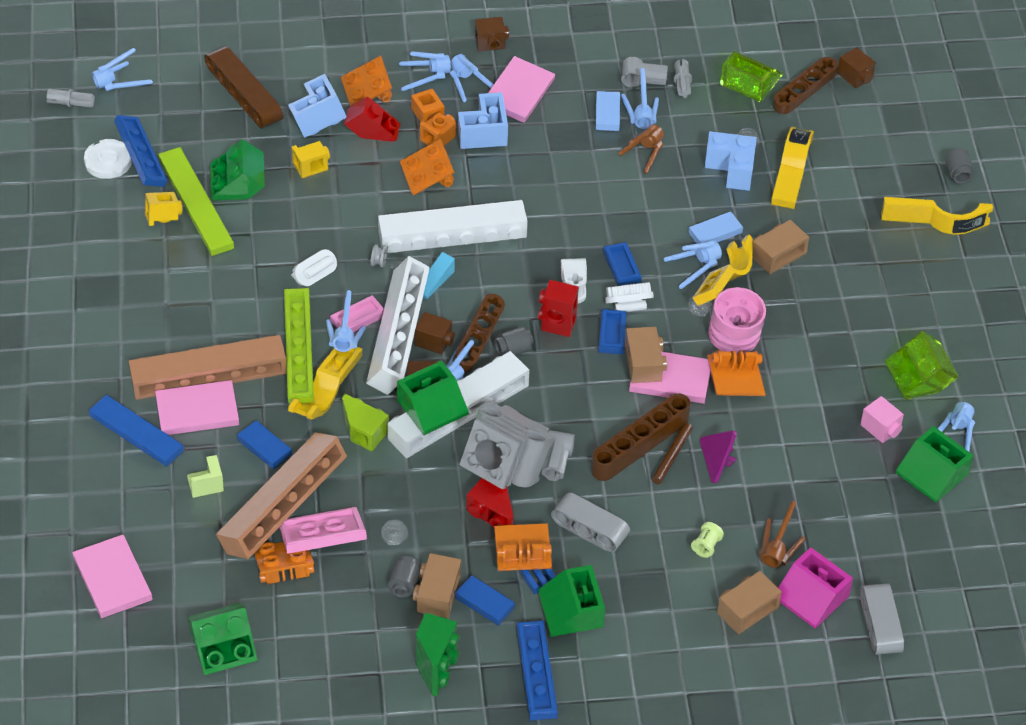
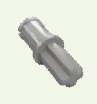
(682, 78)
(70, 98)

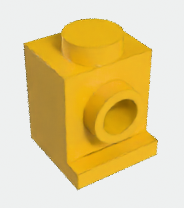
(310, 159)
(162, 207)

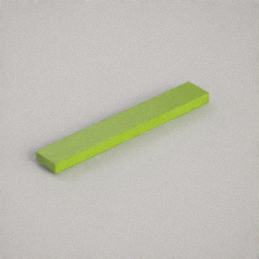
(196, 201)
(298, 345)

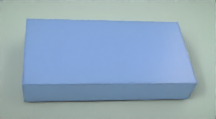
(607, 110)
(716, 229)

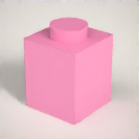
(882, 419)

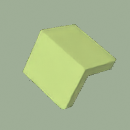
(207, 481)

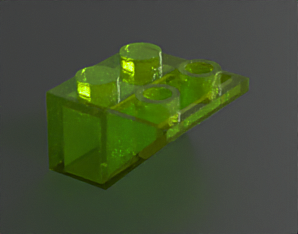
(749, 76)
(921, 367)

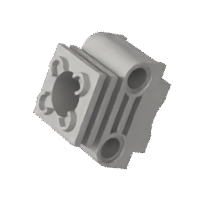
(506, 447)

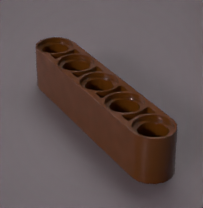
(243, 87)
(640, 437)

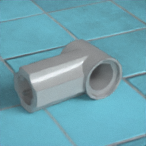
(631, 72)
(557, 455)

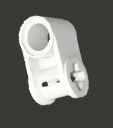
(575, 273)

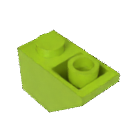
(364, 423)

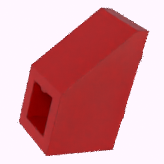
(371, 121)
(490, 504)

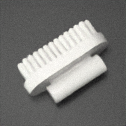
(314, 268)
(629, 296)

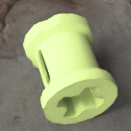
(707, 539)

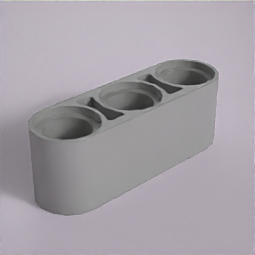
(590, 522)
(882, 619)

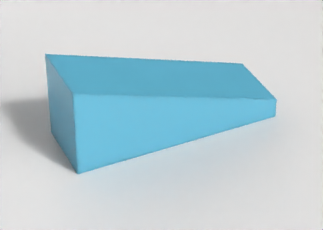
(439, 273)

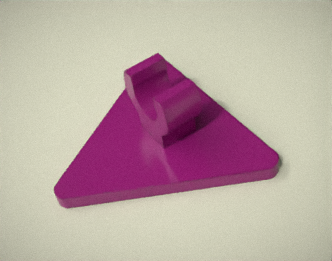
(716, 452)

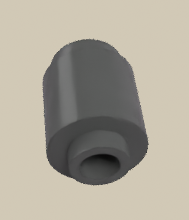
(959, 165)
(516, 341)
(404, 577)

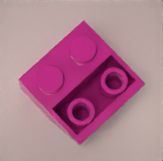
(814, 588)

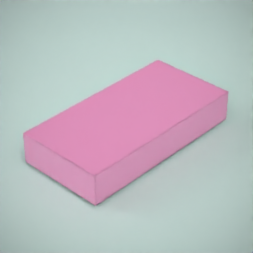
(360, 314)

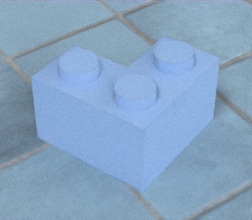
(317, 109)
(484, 127)
(734, 155)

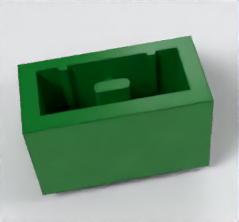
(237, 173)
(431, 397)
(935, 464)
(572, 602)
(222, 638)
(436, 650)

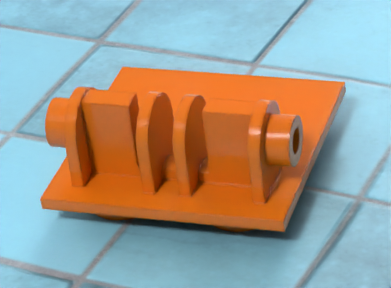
(368, 81)
(428, 167)
(736, 373)
(523, 547)
(274, 558)

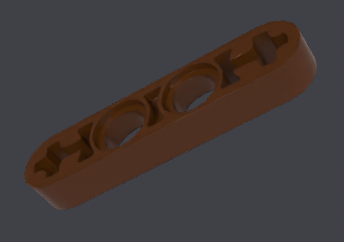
(801, 82)
(479, 332)

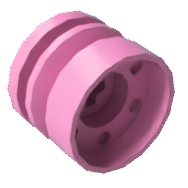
(737, 320)

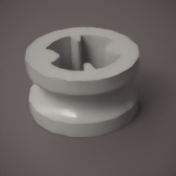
(379, 256)

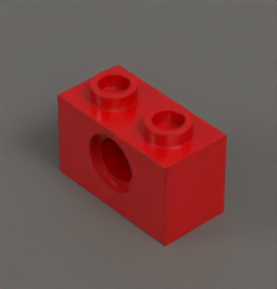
(558, 308)

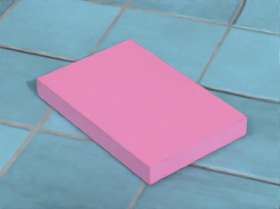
(522, 87)
(683, 375)
(197, 407)
(322, 530)
(112, 576)

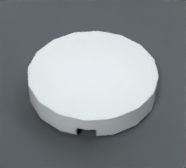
(107, 159)

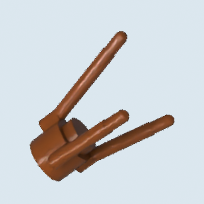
(649, 138)
(774, 552)

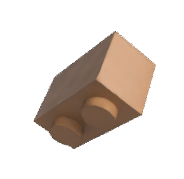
(780, 246)
(644, 354)
(438, 585)
(748, 602)

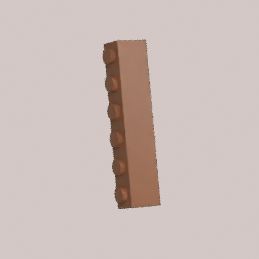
(206, 365)
(281, 495)

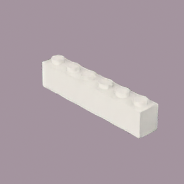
(452, 226)
(398, 325)
(492, 383)

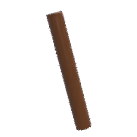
(672, 453)

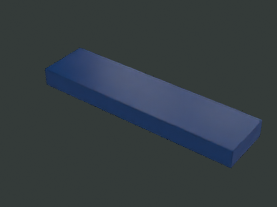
(140, 151)
(136, 430)
(536, 670)

